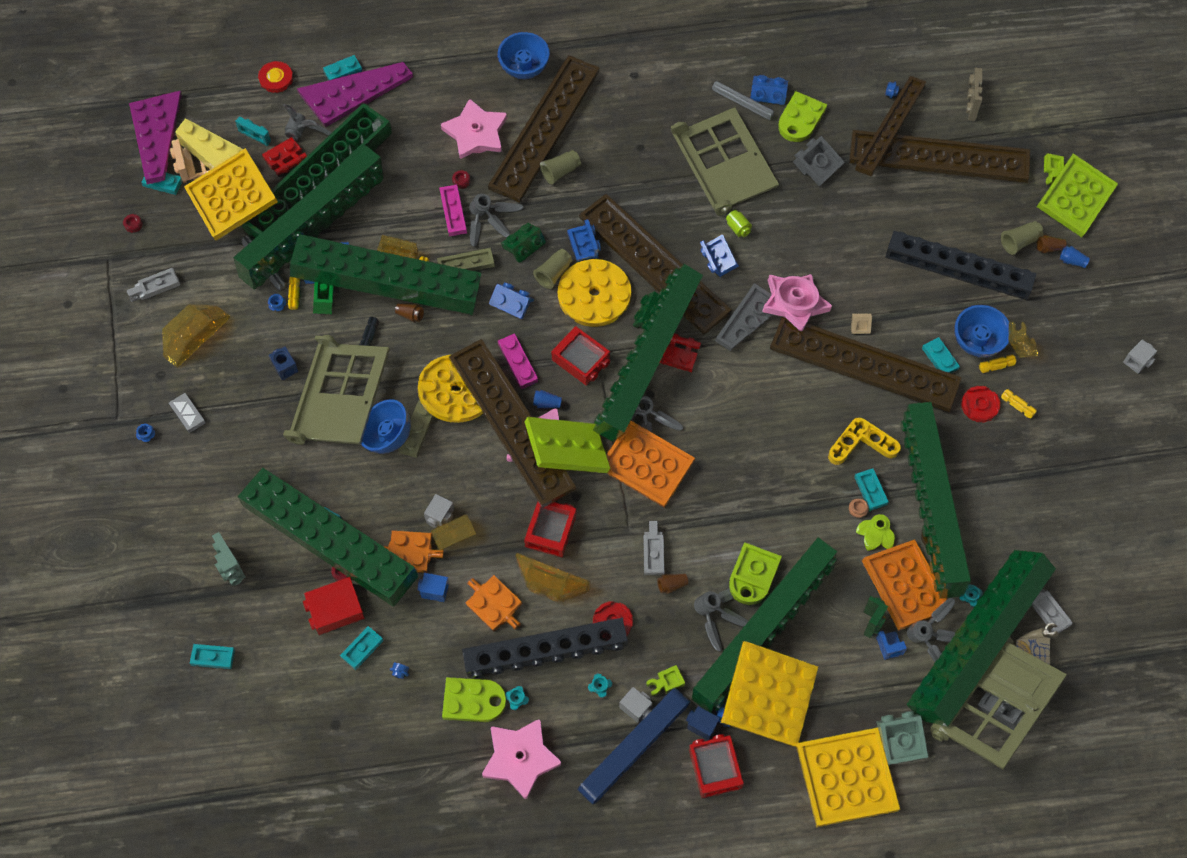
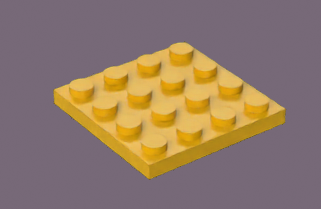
(230, 194)
(769, 694)
(847, 777)

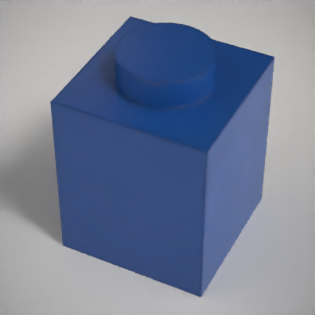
(433, 587)

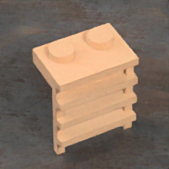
(184, 162)

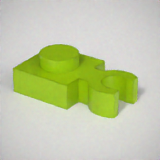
(1053, 165)
(668, 680)

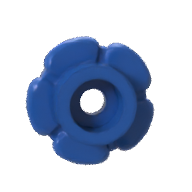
(892, 89)
(276, 298)
(142, 429)
(399, 670)

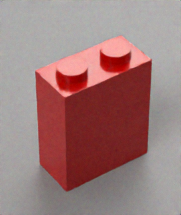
(333, 606)

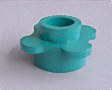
(975, 591)
(599, 679)
(510, 696)

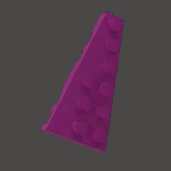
(343, 95)
(155, 129)

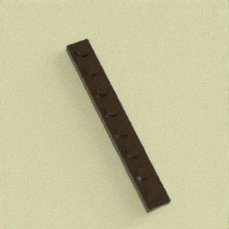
(890, 126)

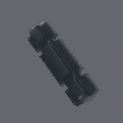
(369, 331)

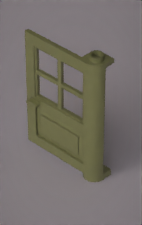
(736, 177)
(336, 416)
(1017, 680)

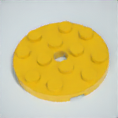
(599, 309)
(439, 399)

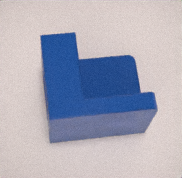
(890, 645)

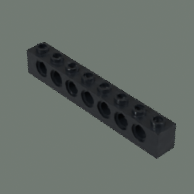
(967, 272)
(534, 643)

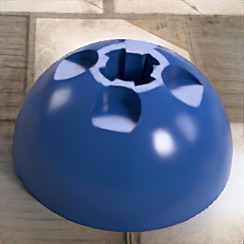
(523, 55)
(982, 331)
(387, 427)

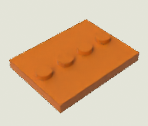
(648, 463)
(904, 583)

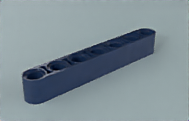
(633, 746)

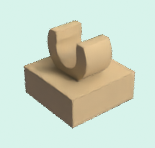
(861, 323)

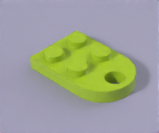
(802, 116)
(753, 572)
(471, 700)

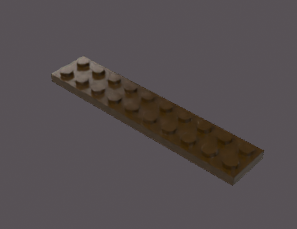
(543, 129)
(948, 157)
(650, 259)
(867, 364)
(507, 418)

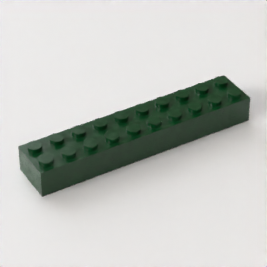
(359, 129)
(309, 217)
(385, 274)
(647, 353)
(935, 501)
(328, 537)
(767, 621)
(981, 637)

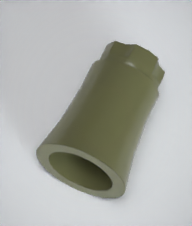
(559, 166)
(1020, 237)
(552, 269)

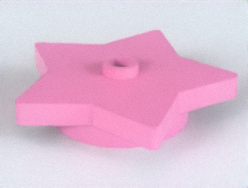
(475, 130)
(795, 299)
(520, 772)

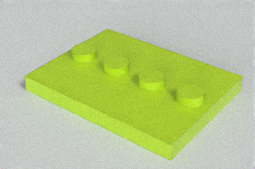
(1077, 195)
(566, 445)

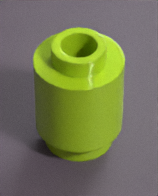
(738, 223)

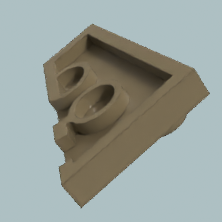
(974, 94)

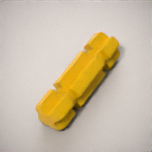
(293, 293)
(997, 363)
(1018, 403)

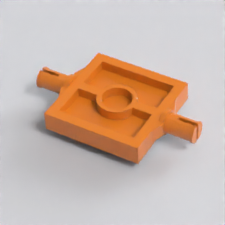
(414, 548)
(494, 603)

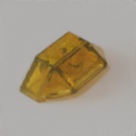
(190, 330)
(550, 580)

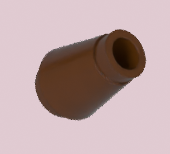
(1050, 244)
(410, 311)
(671, 582)

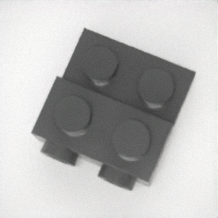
(818, 160)
(1005, 714)

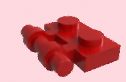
(282, 153)
(681, 358)

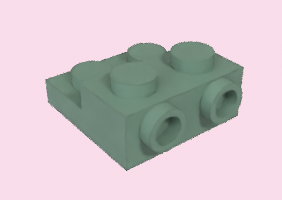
(226, 563)
(902, 737)

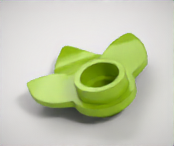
(875, 535)

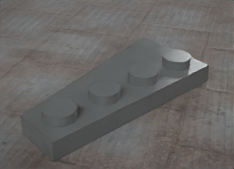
(745, 319)

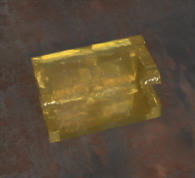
(398, 247)
(1021, 342)
(452, 532)

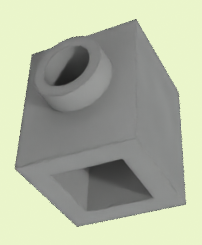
(1140, 356)
(439, 511)
(636, 704)

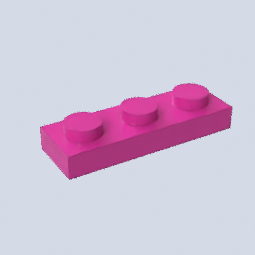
(453, 210)
(517, 361)

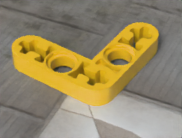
(864, 436)

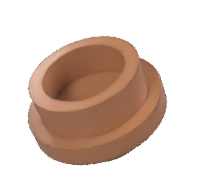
(858, 508)

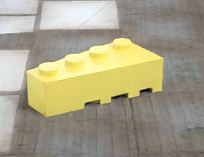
(205, 145)

